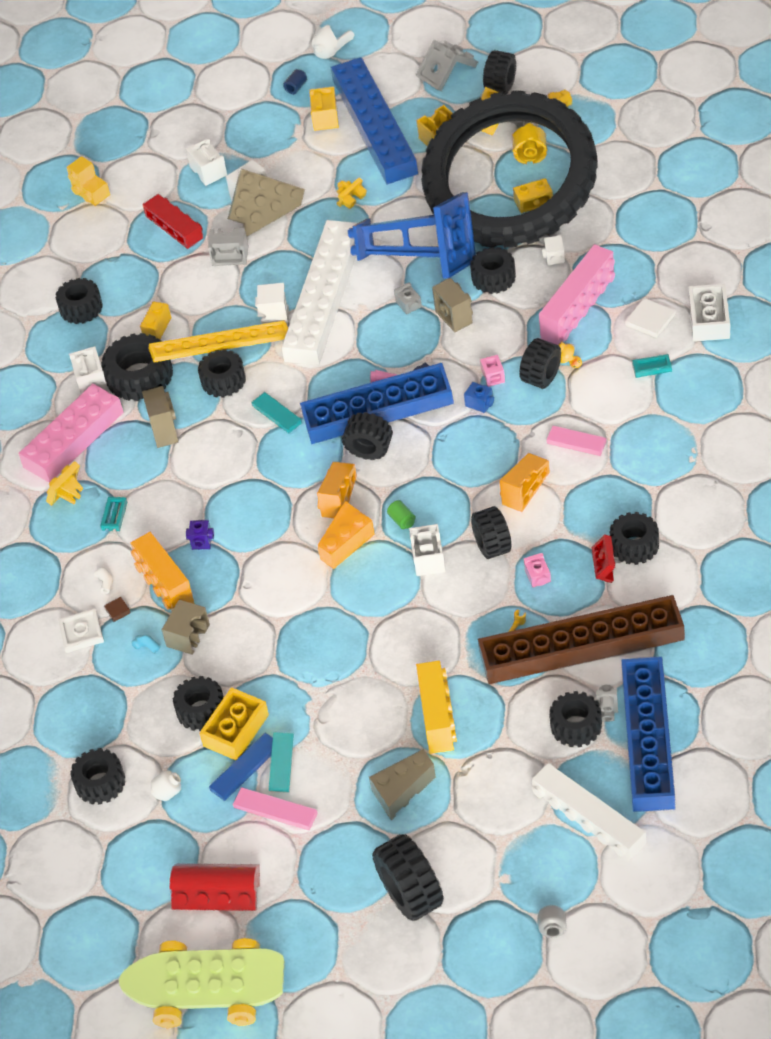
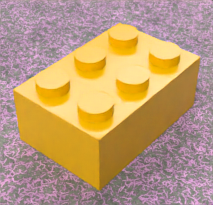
(234, 723)

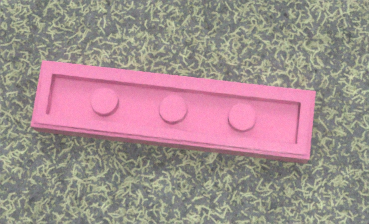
(275, 808)

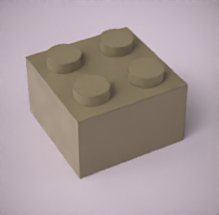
(452, 304)

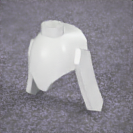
(326, 44)

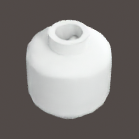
(165, 785)

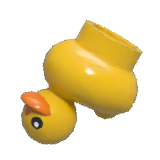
(567, 352)

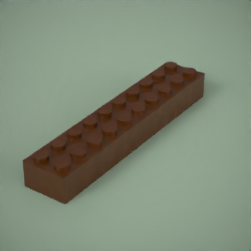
(581, 639)

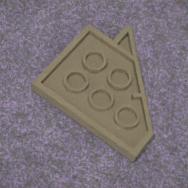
(262, 200)

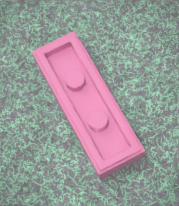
(576, 440)

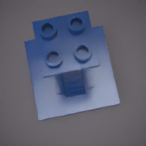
(453, 234)

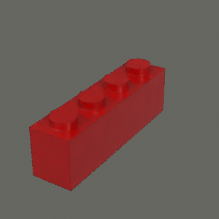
(173, 221)

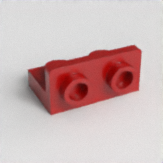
(603, 559)

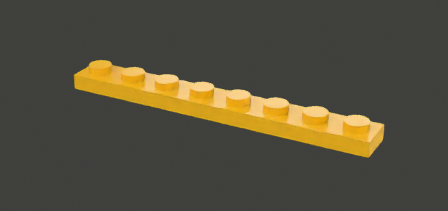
(218, 341)

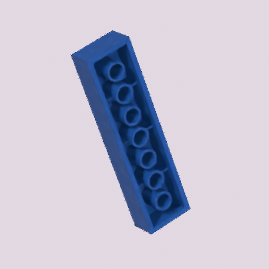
(388, 398)
(648, 734)

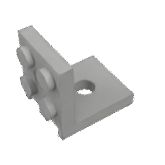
(445, 56)

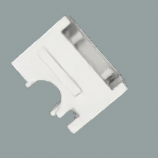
(206, 162)
(272, 303)
(87, 369)
(427, 550)

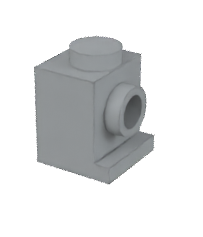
(407, 298)

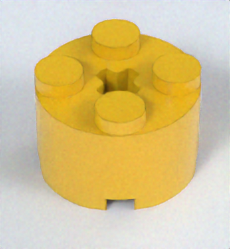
(529, 144)

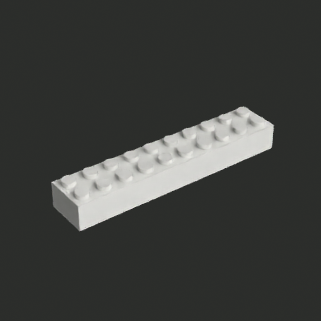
(320, 296)

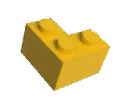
(85, 181)

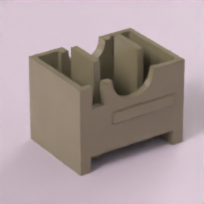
(184, 625)

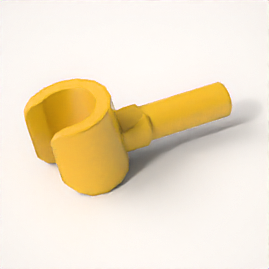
(518, 620)

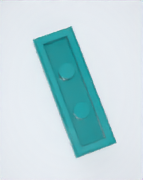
(276, 412)
(281, 762)

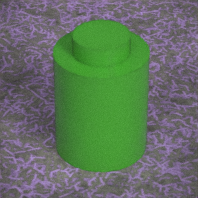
(401, 514)

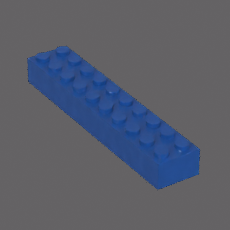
(374, 121)

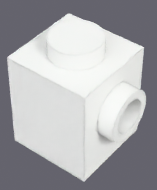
(553, 250)

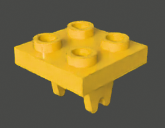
(65, 485)

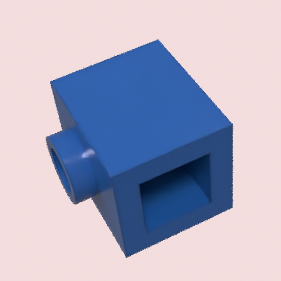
(478, 397)

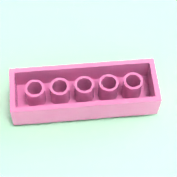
(577, 295)
(71, 432)

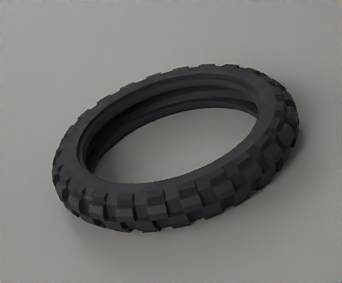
(506, 108)

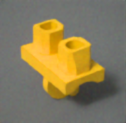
(347, 191)

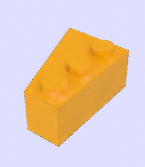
(523, 481)
(336, 488)
(345, 535)

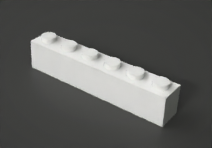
(588, 811)

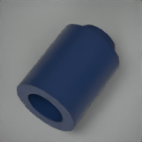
(295, 81)

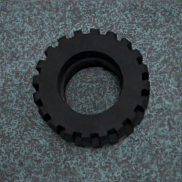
(126, 353)
(408, 877)

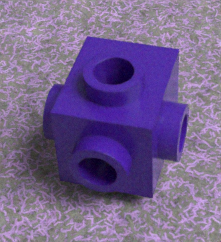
(200, 534)

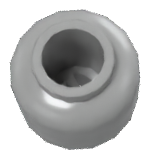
(551, 921)

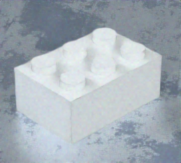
(709, 312)

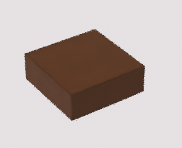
(117, 609)

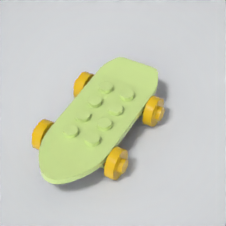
(205, 980)

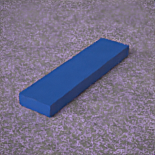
(243, 767)

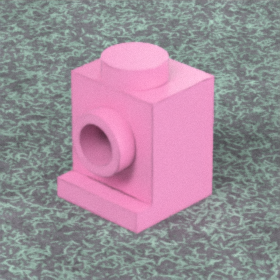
(492, 370)
(537, 570)

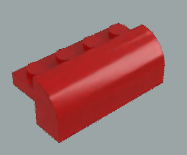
(214, 886)

